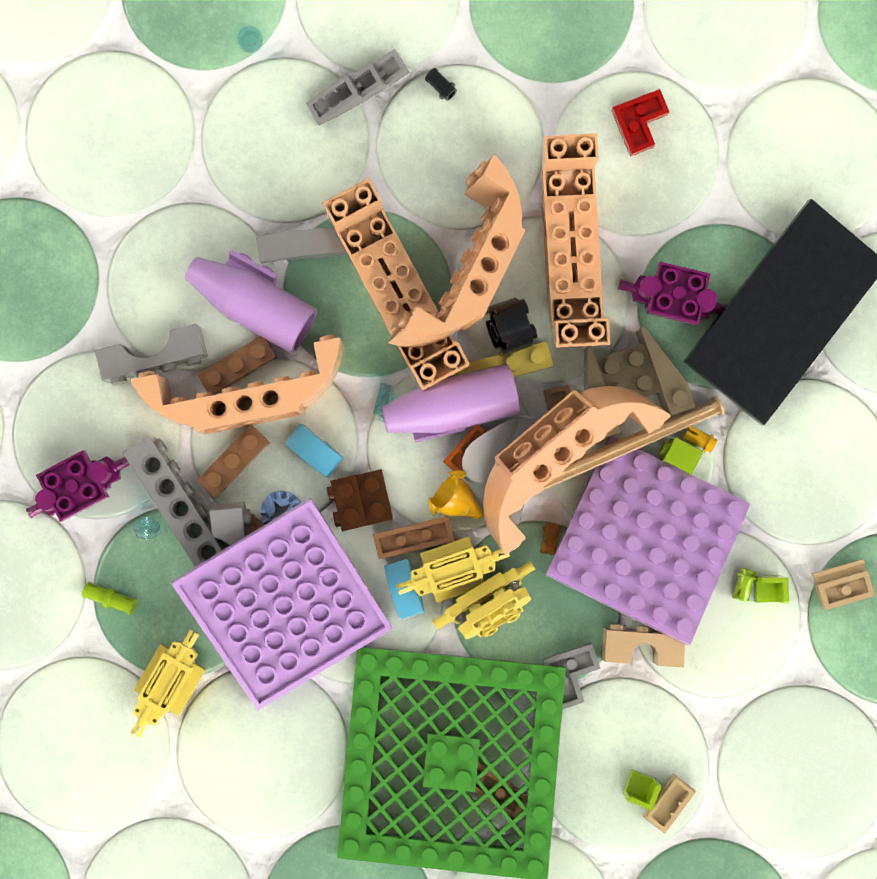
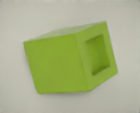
(771, 589)
(641, 790)

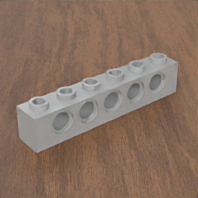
(139, 458)

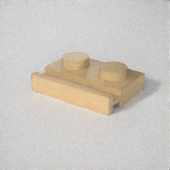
(843, 584)

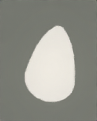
(480, 454)

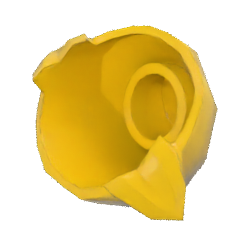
(455, 498)

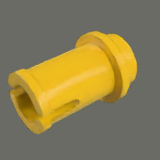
(700, 439)

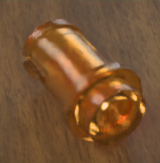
(550, 538)

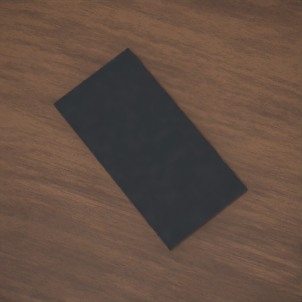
(785, 312)

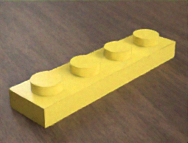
(520, 362)

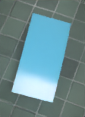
(314, 450)
(408, 603)

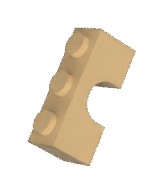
(620, 642)

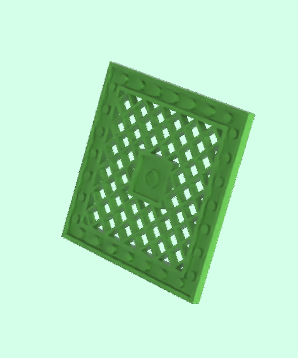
(451, 764)

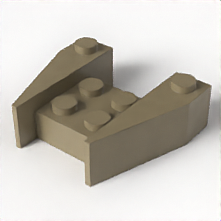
(640, 369)

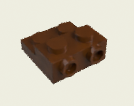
(360, 500)

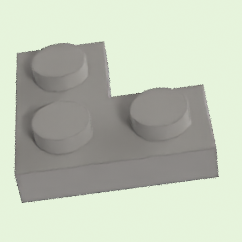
(577, 663)

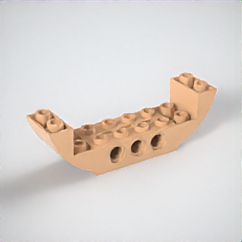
(572, 241)
(482, 264)
(390, 277)
(203, 412)
(552, 446)

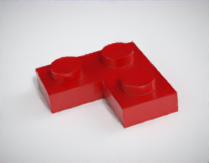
(633, 120)

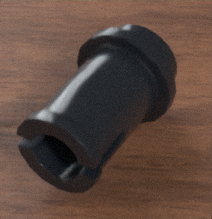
(441, 84)

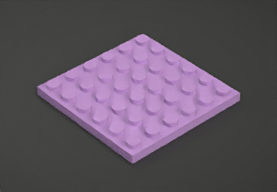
(649, 542)
(282, 604)

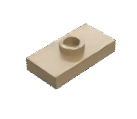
(669, 803)

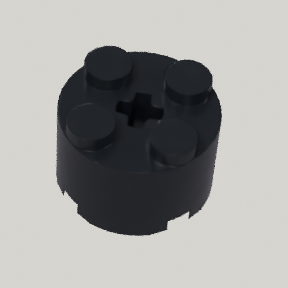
(510, 326)

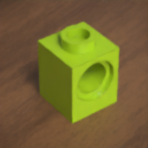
(680, 455)

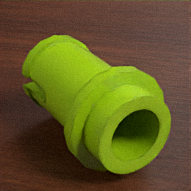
(744, 584)

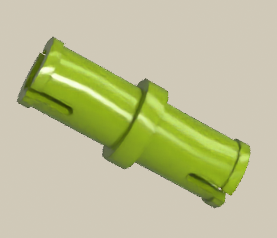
(109, 598)

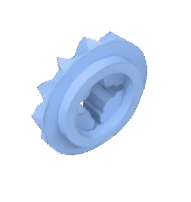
(282, 498)

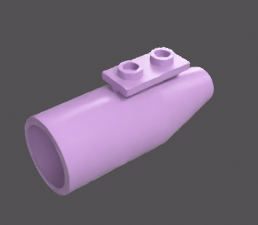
(251, 299)
(454, 404)

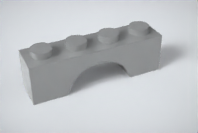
(183, 346)
(230, 521)

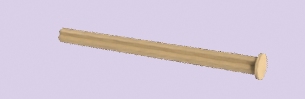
(640, 439)

